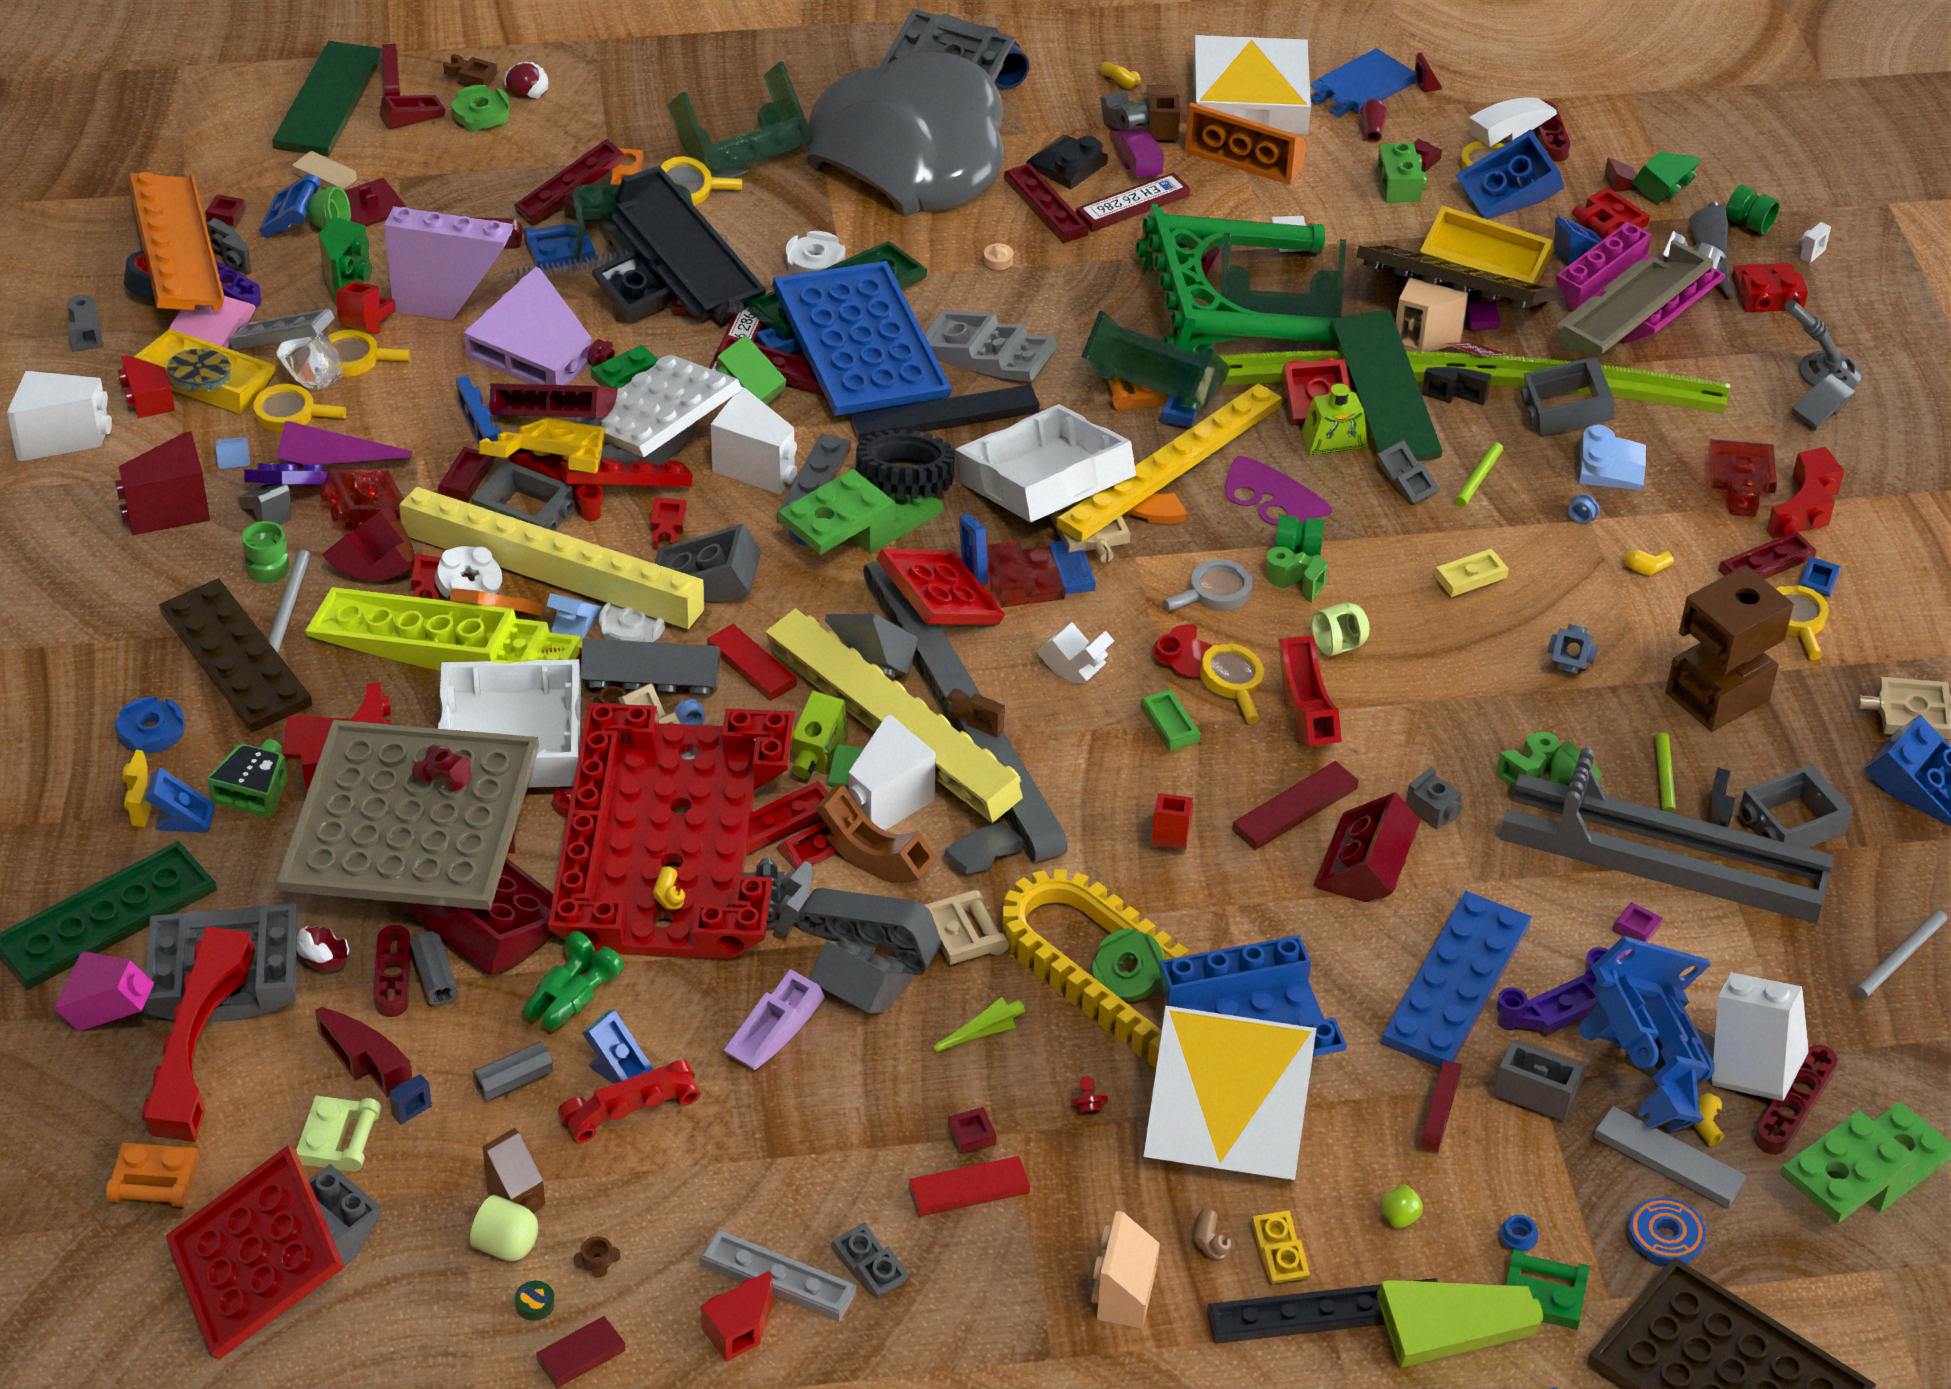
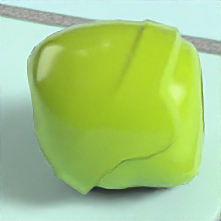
(1401, 1206)

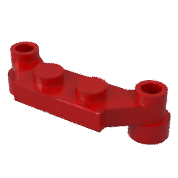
(587, 495)
(627, 1096)

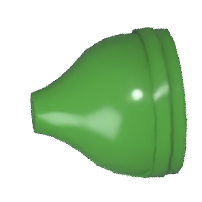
(326, 204)
(1565, 762)

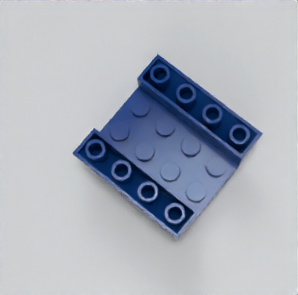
(1252, 982)

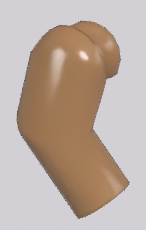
(1206, 1237)

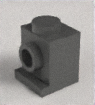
(1433, 799)

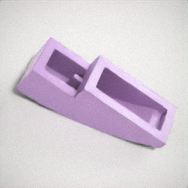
(775, 1020)

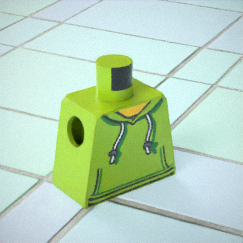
(1335, 423)
(818, 733)

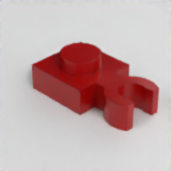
(667, 519)
(424, 577)

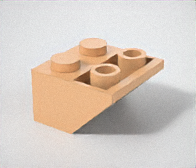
(1430, 316)
(1125, 1272)

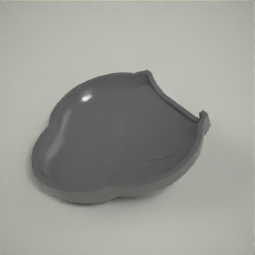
(913, 130)

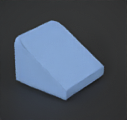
(233, 452)

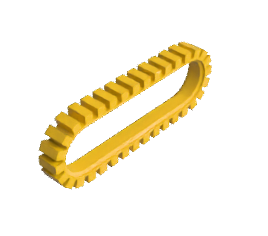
(1064, 972)

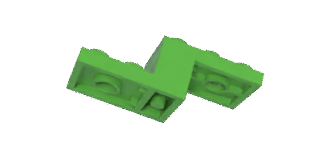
(855, 512)
(1868, 1161)

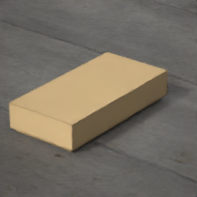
(328, 171)

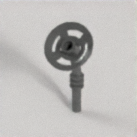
(1827, 361)

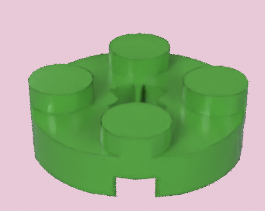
(493, 108)
(1115, 950)

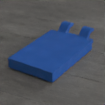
(1361, 80)

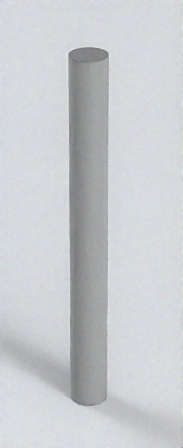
(288, 599)
(1901, 954)

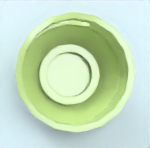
(1339, 623)
(504, 1229)

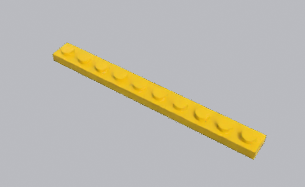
(1170, 462)

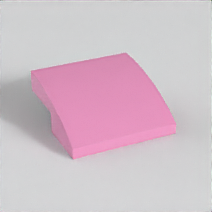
(214, 326)

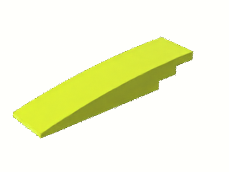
(434, 630)

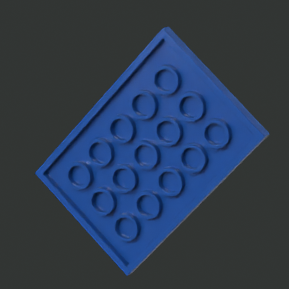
(861, 338)

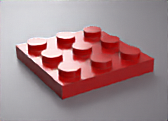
(940, 587)

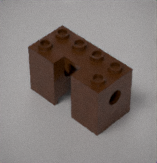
(1728, 668)

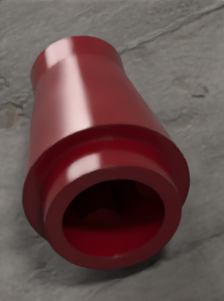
(1373, 119)

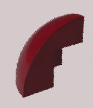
(374, 550)

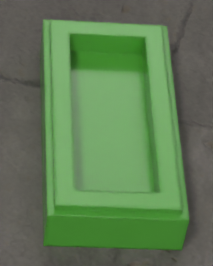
(1170, 720)

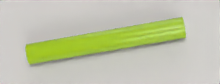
(1478, 474)
(1665, 772)

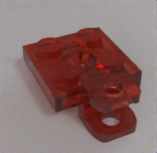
(1744, 483)

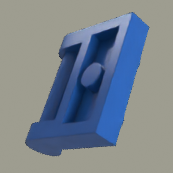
(289, 206)
(555, 249)

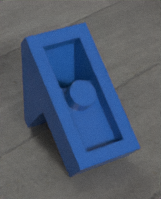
(1572, 239)
(179, 805)
(616, 1049)

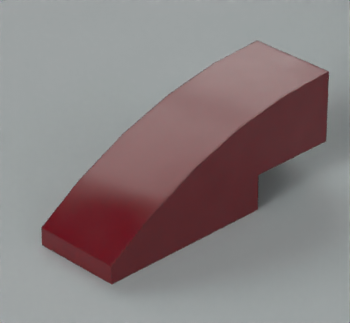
(363, 1050)

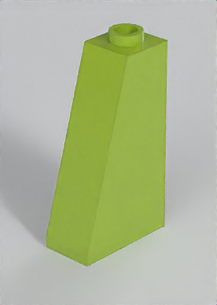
(1454, 1318)

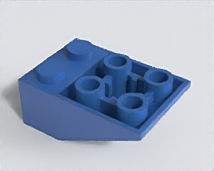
(1916, 769)

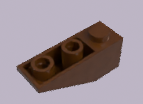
(1163, 112)

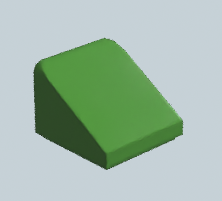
(842, 762)

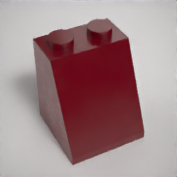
(163, 487)

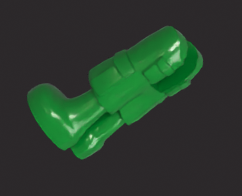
(564, 989)

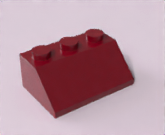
(1369, 849)

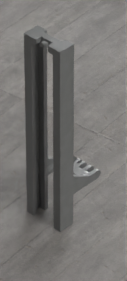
(1588, 802)

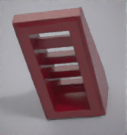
(410, 109)

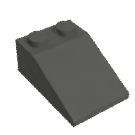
(721, 558)

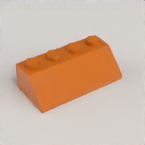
(1244, 144)

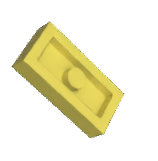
(1471, 572)

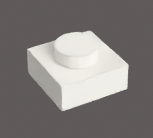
(1814, 242)

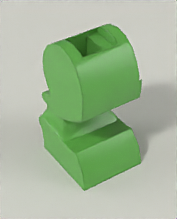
(1286, 569)
(1535, 759)

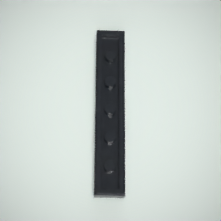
(947, 412)
(1296, 1314)

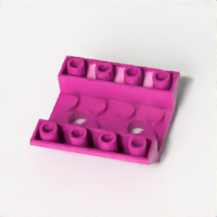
(1610, 259)

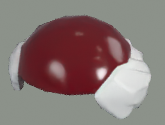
(526, 79)
(321, 949)

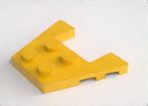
(574, 441)

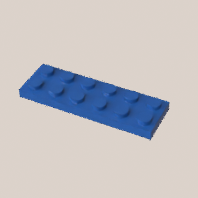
(1456, 980)

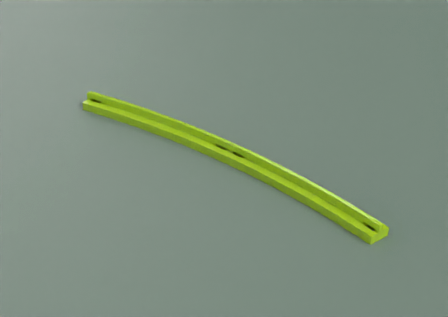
(1506, 371)

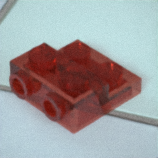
(359, 495)
(1023, 575)

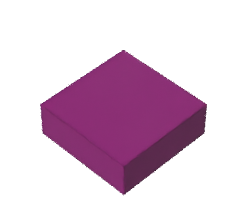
(1482, 316)
(1637, 923)

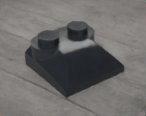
(1070, 160)
(633, 287)

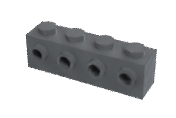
(650, 662)

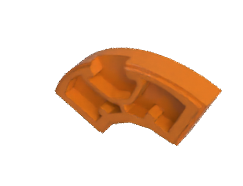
(1160, 509)
(520, 605)

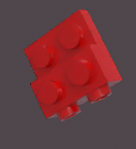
(1769, 286)
(1307, 380)

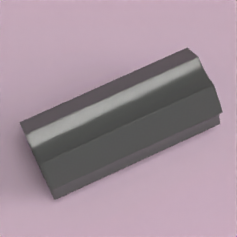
(434, 968)
(512, 1071)

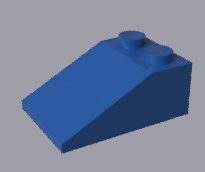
(1511, 177)

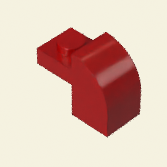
(362, 308)
(1172, 821)

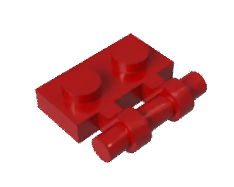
(1611, 208)

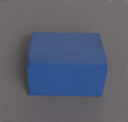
(1820, 576)

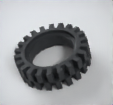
(934, 455)

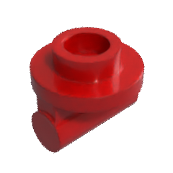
(1089, 1103)

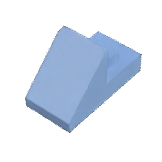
(573, 615)

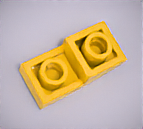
(137, 780)
(1279, 1247)

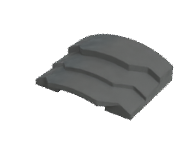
(952, 35)
(271, 975)

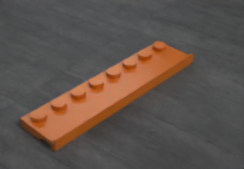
(175, 242)

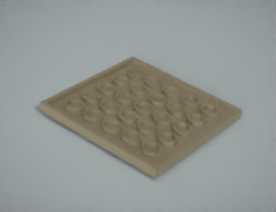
(403, 839)

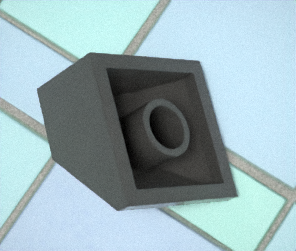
(876, 641)

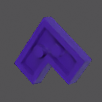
(285, 474)

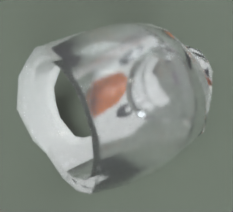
(315, 364)

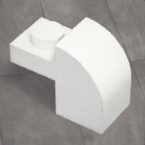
(1073, 655)

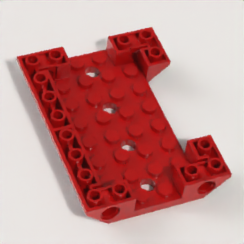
(626, 831)

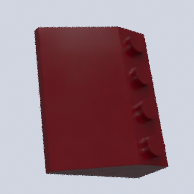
(496, 936)

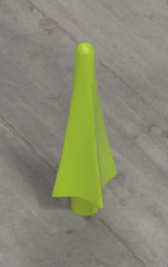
(992, 1020)

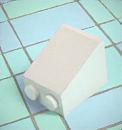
(57, 415)
(753, 444)
(893, 775)
(1759, 1036)

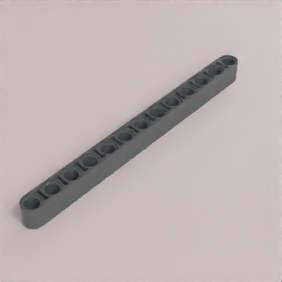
(942, 673)

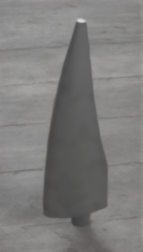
(1711, 227)

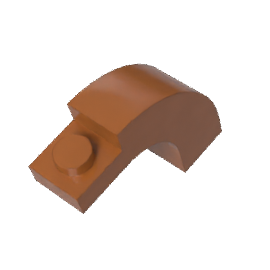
(870, 848)

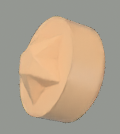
(998, 256)

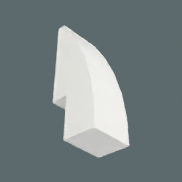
(1509, 119)

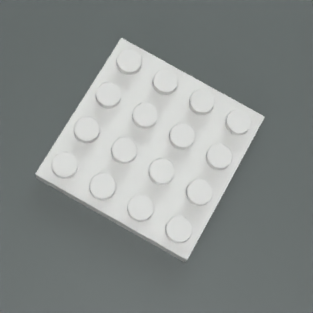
(663, 404)

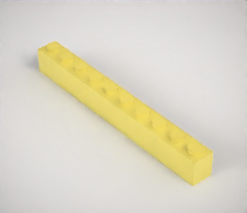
(555, 557)
(871, 697)

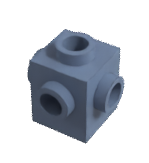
(1559, 645)

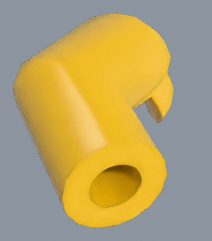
(1120, 75)
(1646, 563)
(666, 892)
(1707, 1128)

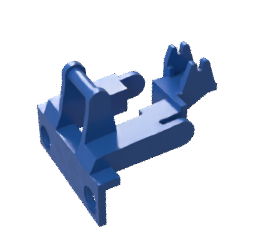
(1646, 1001)

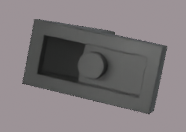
(268, 502)

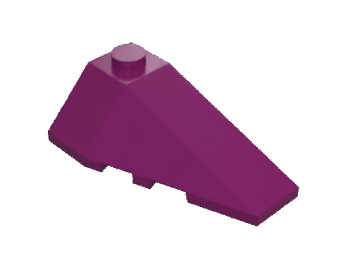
(313, 445)

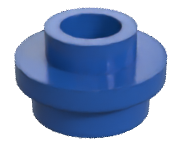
(1521, 1226)

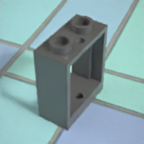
(1564, 379)
(514, 478)
(1816, 793)

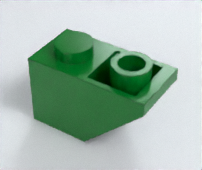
(1664, 174)

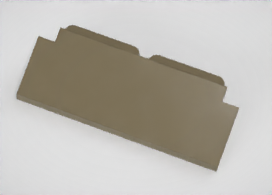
(1631, 300)

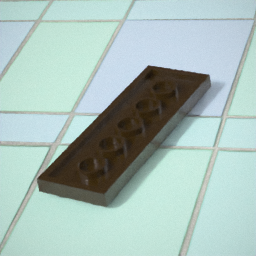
(235, 655)

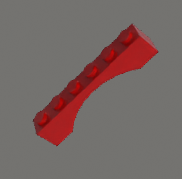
(218, 970)

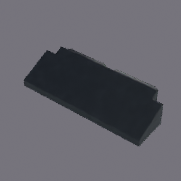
(684, 245)

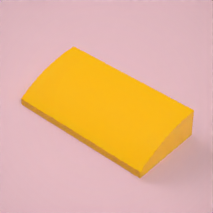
(1487, 245)
(247, 376)

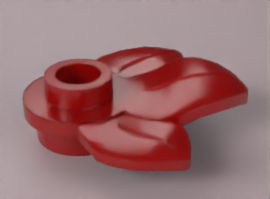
(1181, 650)

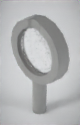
(1215, 585)

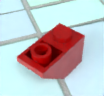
(146, 386)
(739, 1316)

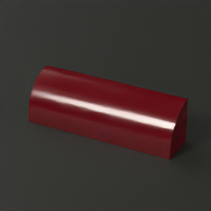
(551, 400)

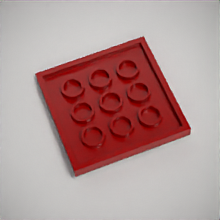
(254, 1252)

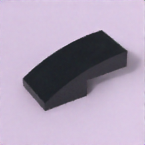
(1452, 382)
(1720, 805)

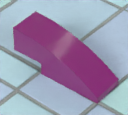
(1138, 151)

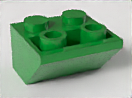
(344, 254)

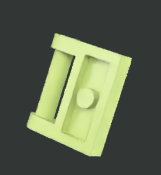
(326, 1130)

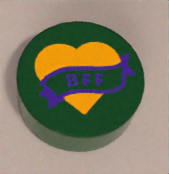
(534, 1300)

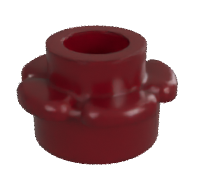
(600, 352)

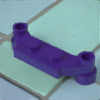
(1553, 1008)

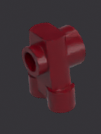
(443, 766)

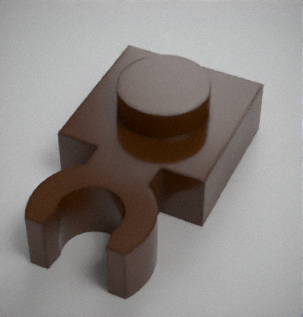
(472, 71)
(981, 712)

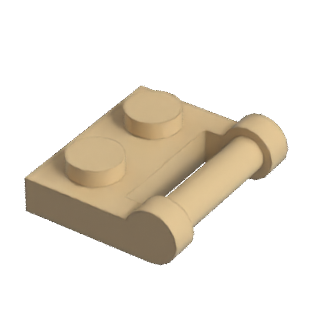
(957, 933)

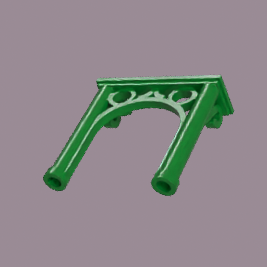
(1222, 320)

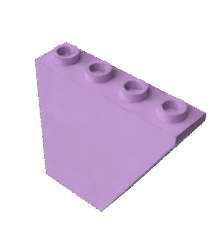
(439, 259)
(530, 334)

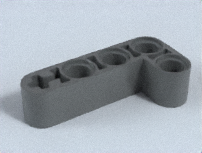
(874, 920)

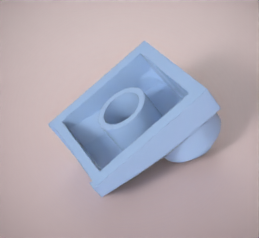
(1611, 460)

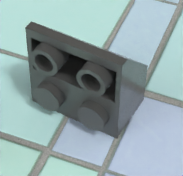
(860, 975)
(1539, 1079)
(346, 1211)

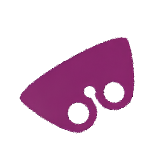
(1286, 492)

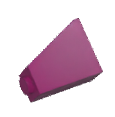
(102, 991)

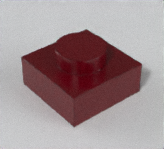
(1428, 152)
(226, 209)
(972, 1130)

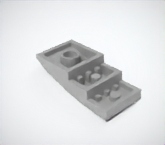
(989, 347)

